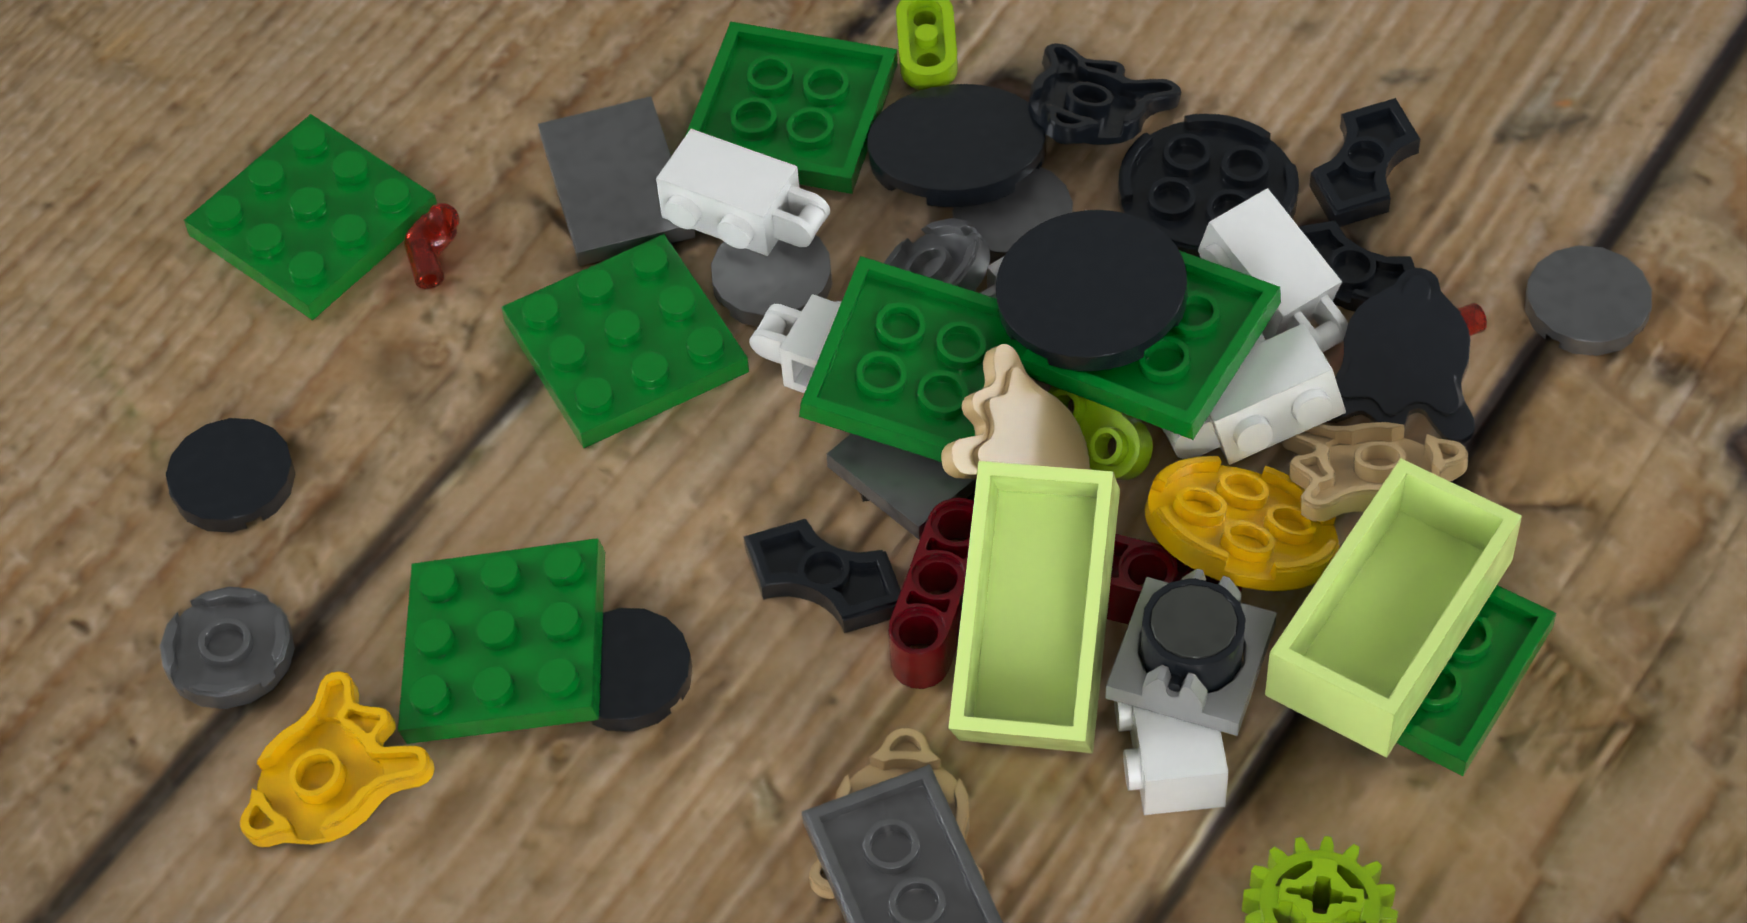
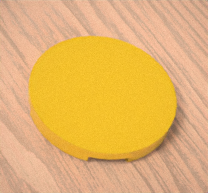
(1239, 524)

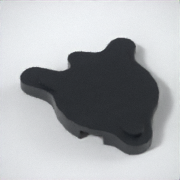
(1093, 99)
(1408, 357)

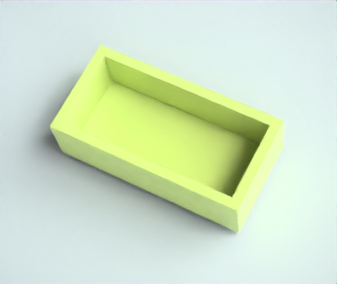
(1035, 606)
(1392, 607)

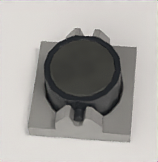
(1192, 652)

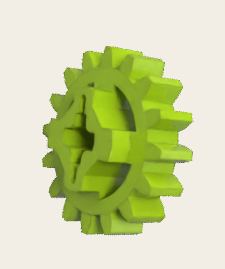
(1321, 881)

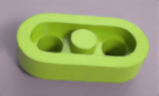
(926, 42)
(1101, 424)

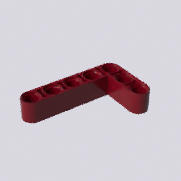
(942, 567)

